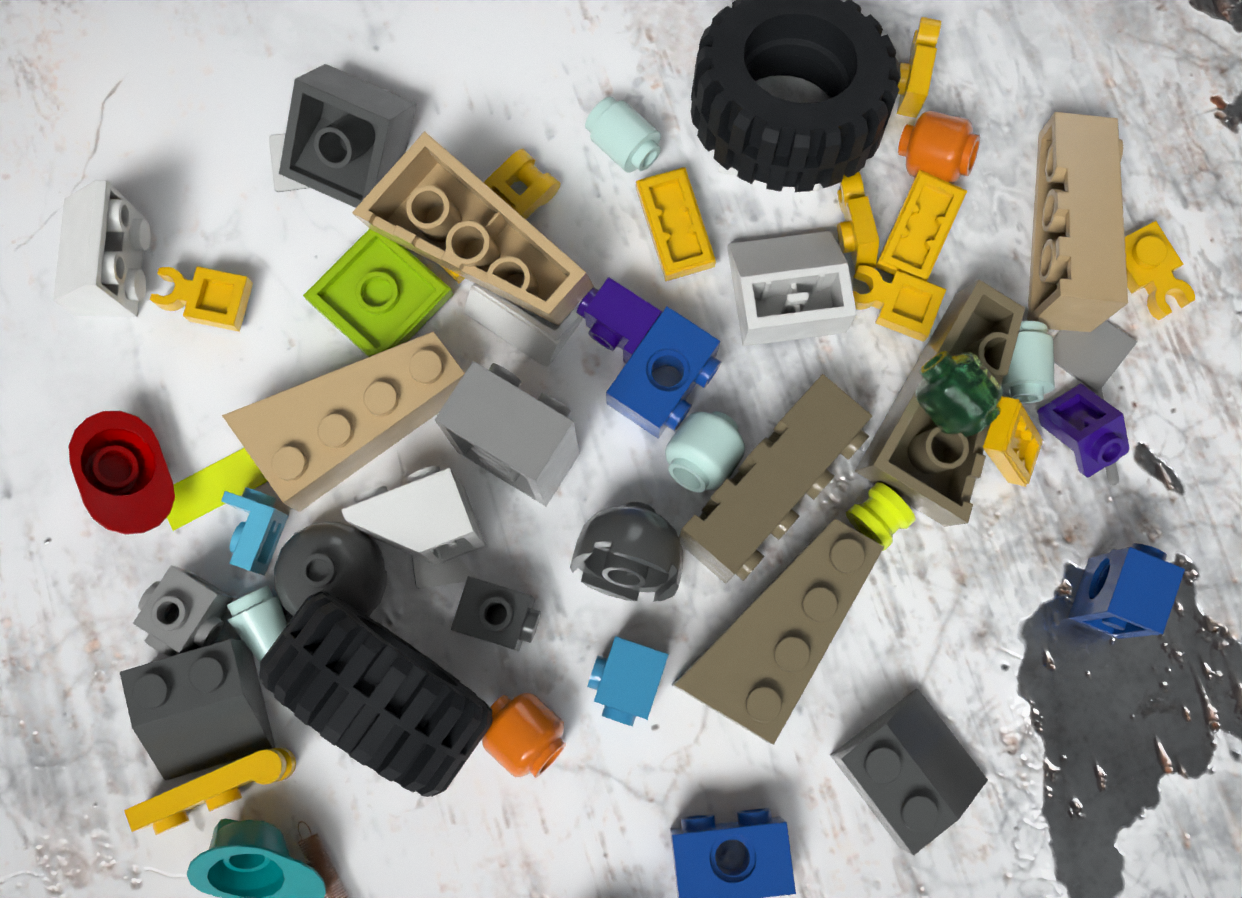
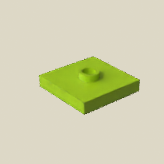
(378, 294)

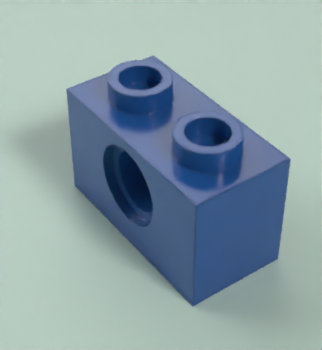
(671, 343)
(1127, 592)
(763, 873)

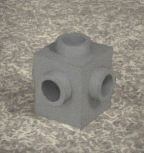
(181, 612)

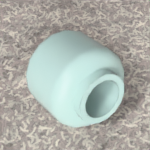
(704, 451)

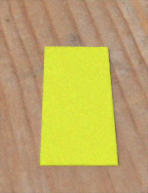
(205, 488)

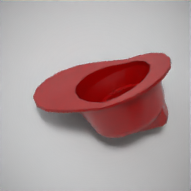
(121, 472)

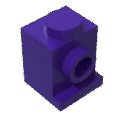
(617, 317)

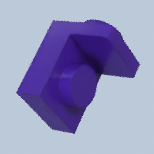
(1087, 427)

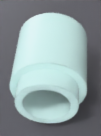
(623, 135)
(1031, 364)

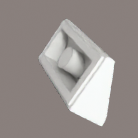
(520, 327)

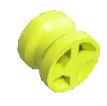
(881, 515)

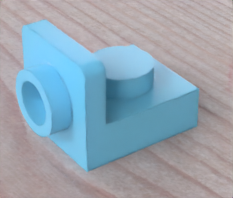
(258, 537)

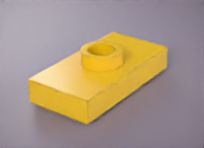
(675, 224)
(921, 226)
(1013, 442)

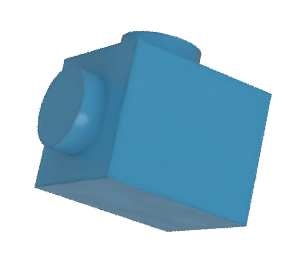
(627, 680)

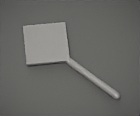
(1092, 361)

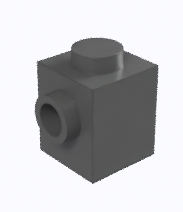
(496, 614)

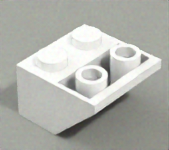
(101, 253)
(791, 288)
(423, 518)

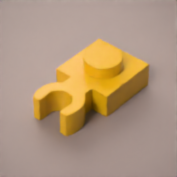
(918, 72)
(858, 231)
(1150, 266)
(210, 299)
(904, 303)

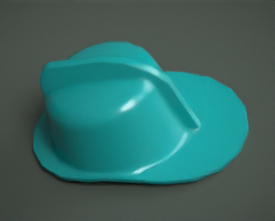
(252, 862)

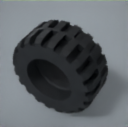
(784, 139)
(374, 695)

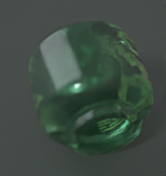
(958, 393)

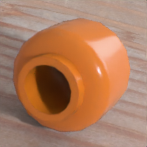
(939, 146)
(524, 735)

